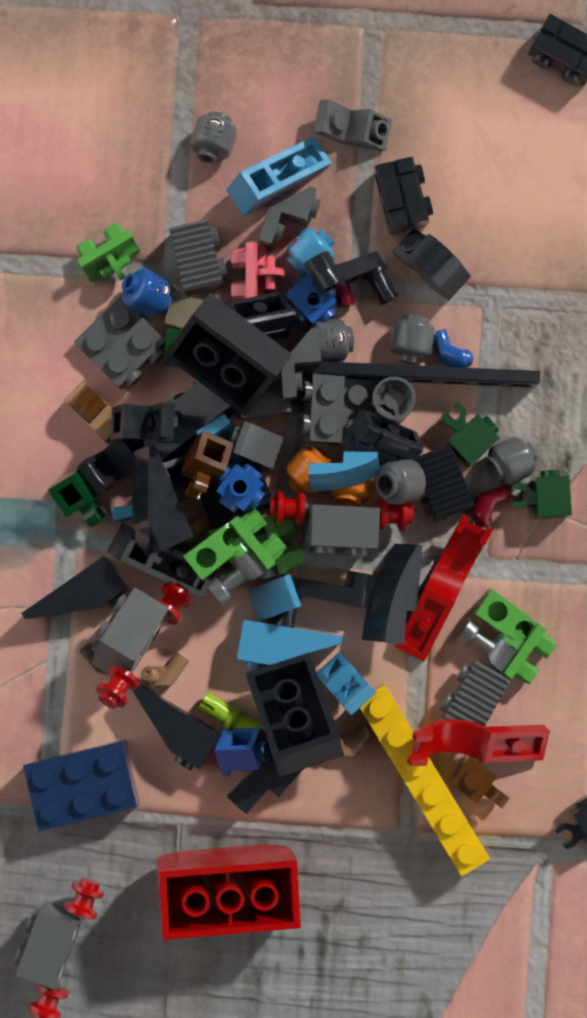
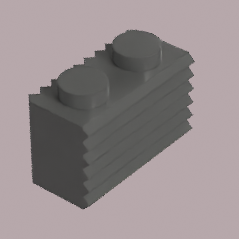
(197, 257)
(476, 694)

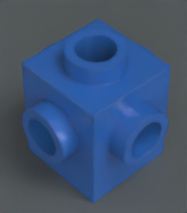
(302, 294)
(242, 501)

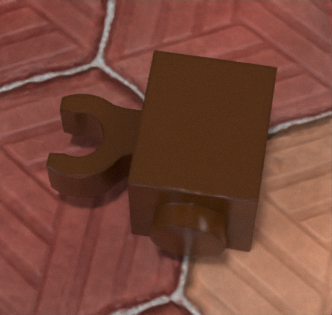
(205, 462)
(476, 781)

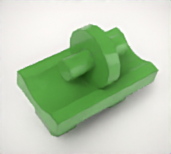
(110, 256)

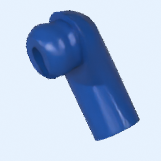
(449, 354)

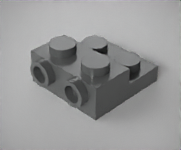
(121, 344)
(331, 406)

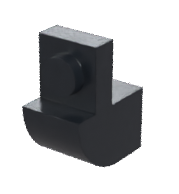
(433, 263)
(143, 423)
(110, 465)

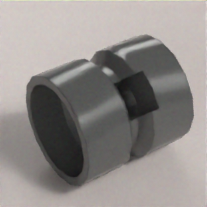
(393, 399)

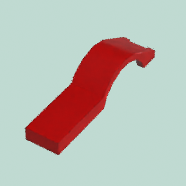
(443, 587)
(481, 742)

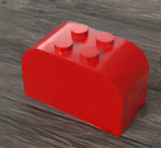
(228, 891)

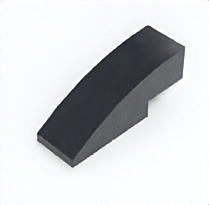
(393, 595)
(257, 782)

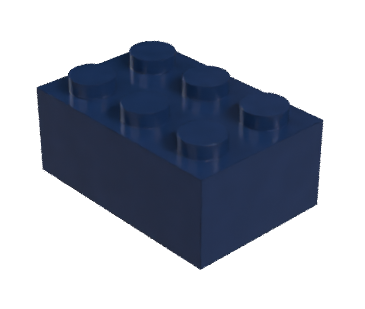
(81, 785)

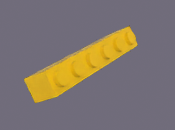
(424, 783)

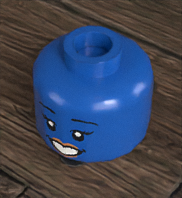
(146, 292)

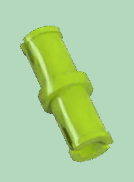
(226, 714)

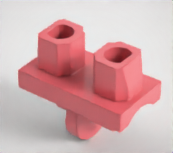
(259, 271)

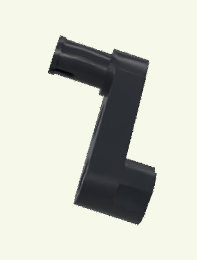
(370, 267)
(355, 592)

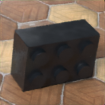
(227, 354)
(295, 714)

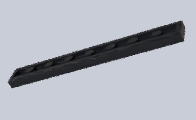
(426, 374)

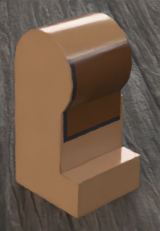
(92, 410)

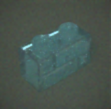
(29, 516)

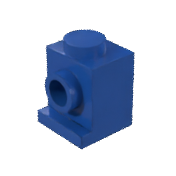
(241, 750)

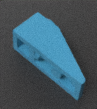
(277, 175)
(274, 643)

